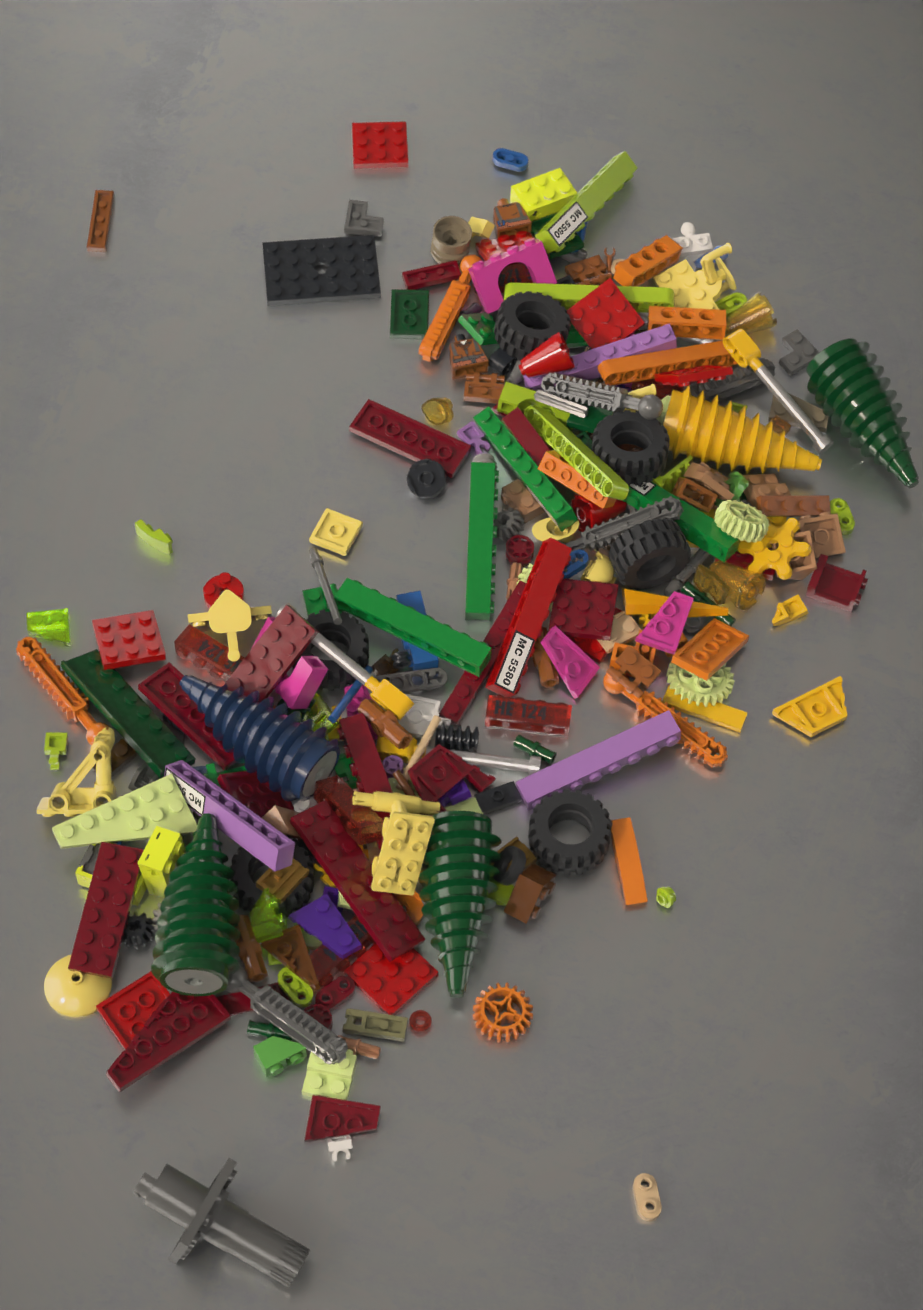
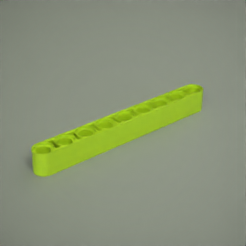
(570, 294)
(577, 453)

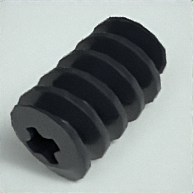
(457, 737)

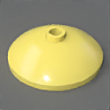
(74, 997)

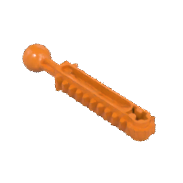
(448, 312)
(58, 685)
(690, 735)

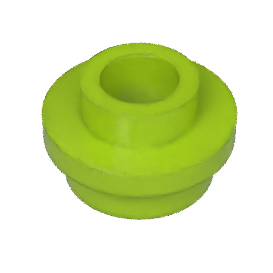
(666, 896)

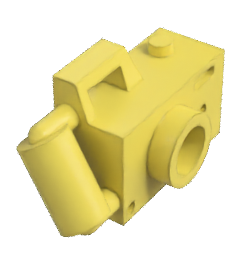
(481, 227)

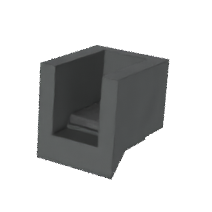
(143, 776)

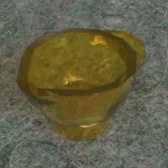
(438, 410)

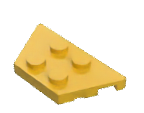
(815, 709)

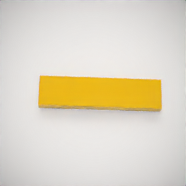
(719, 714)

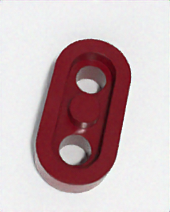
(336, 993)

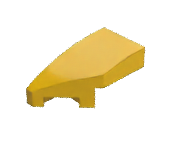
(789, 611)

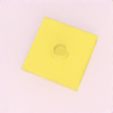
(336, 532)

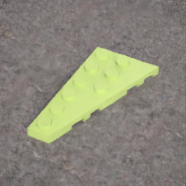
(130, 817)

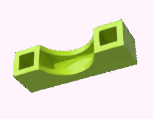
(517, 396)

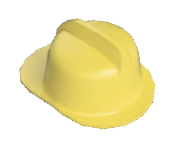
(547, 529)

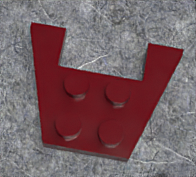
(443, 770)

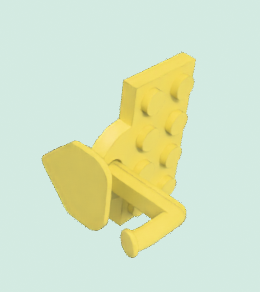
(700, 287)
(229, 616)

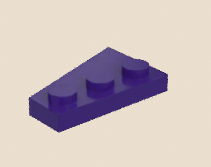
(327, 924)

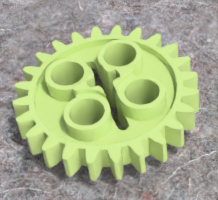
(699, 690)

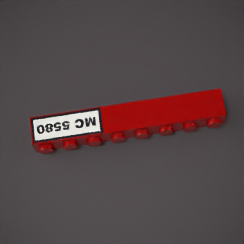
(528, 618)

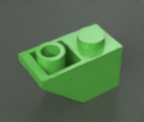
(278, 1053)

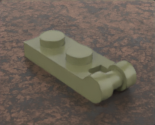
(375, 1025)

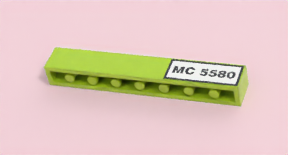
(586, 202)

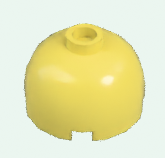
(599, 570)

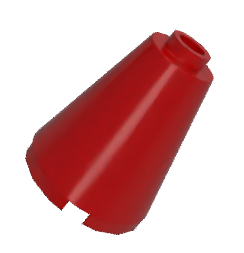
(548, 357)
(591, 514)

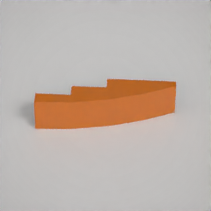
(628, 861)

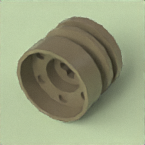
(450, 239)

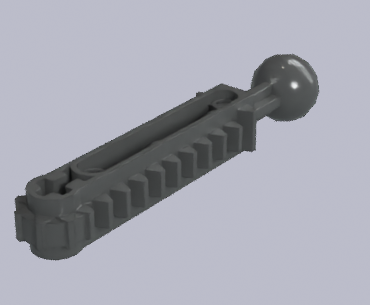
(737, 382)
(601, 395)
(608, 532)
(290, 1019)

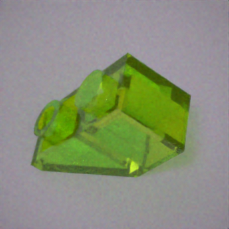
(265, 918)

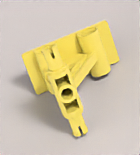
(75, 800)
(404, 841)

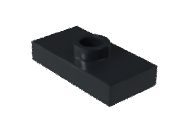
(498, 797)

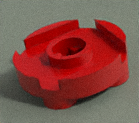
(221, 583)

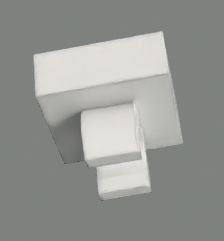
(339, 1143)

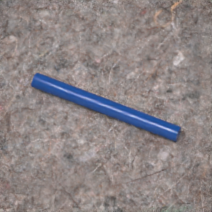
(347, 698)

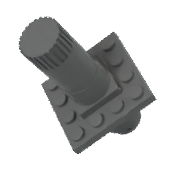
(217, 1220)

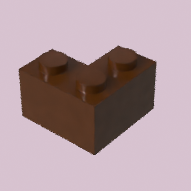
(529, 890)

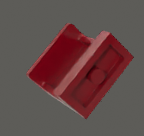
(836, 585)

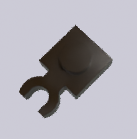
(385, 665)

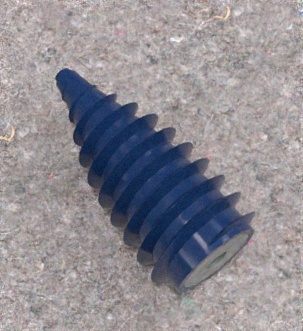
(266, 738)

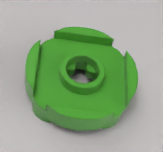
(737, 486)

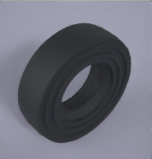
(517, 866)

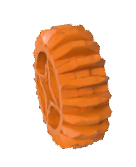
(488, 1003)

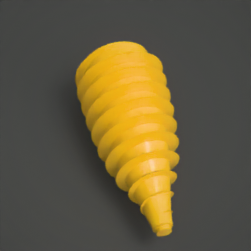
(730, 437)

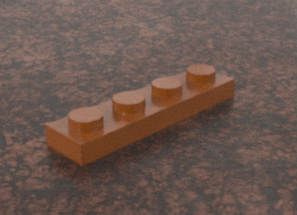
(793, 505)

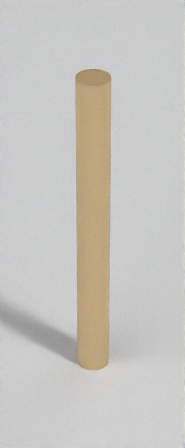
(421, 746)

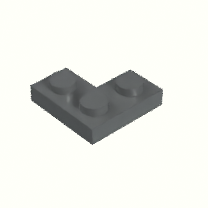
(359, 223)
(801, 353)

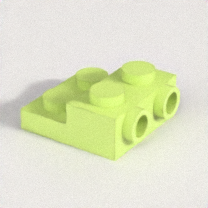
(329, 1079)

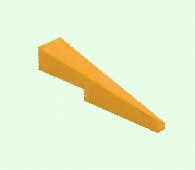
(649, 603)

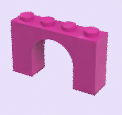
(486, 273)
(303, 682)

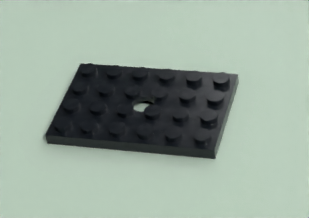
(349, 276)

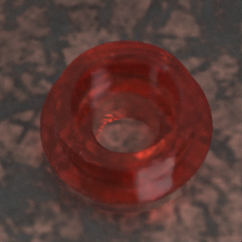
(420, 1014)

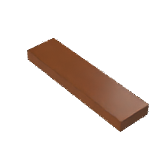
(100, 221)

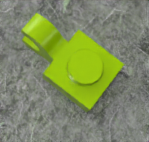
(55, 746)

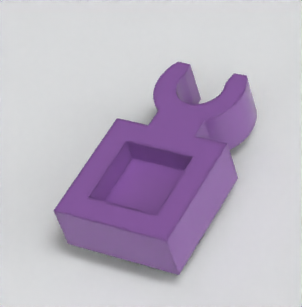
(473, 436)

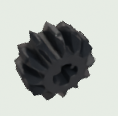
(138, 936)

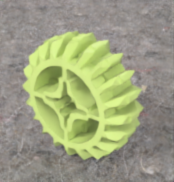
(741, 521)

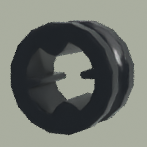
(401, 660)

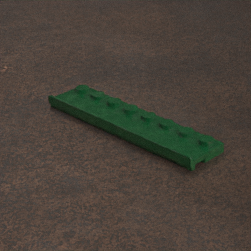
(127, 712)

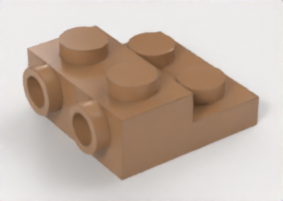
(715, 482)
(764, 486)
(520, 499)
(825, 533)

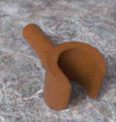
(609, 259)

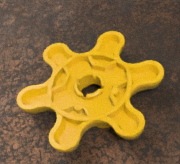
(781, 557)

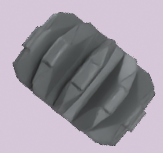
(508, 523)

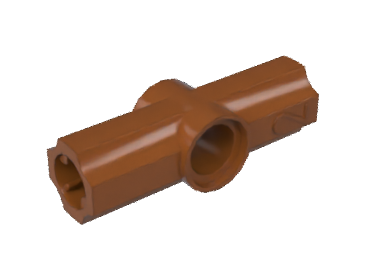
(546, 669)
(385, 724)
(250, 951)

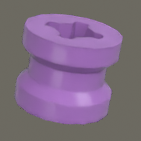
(392, 762)

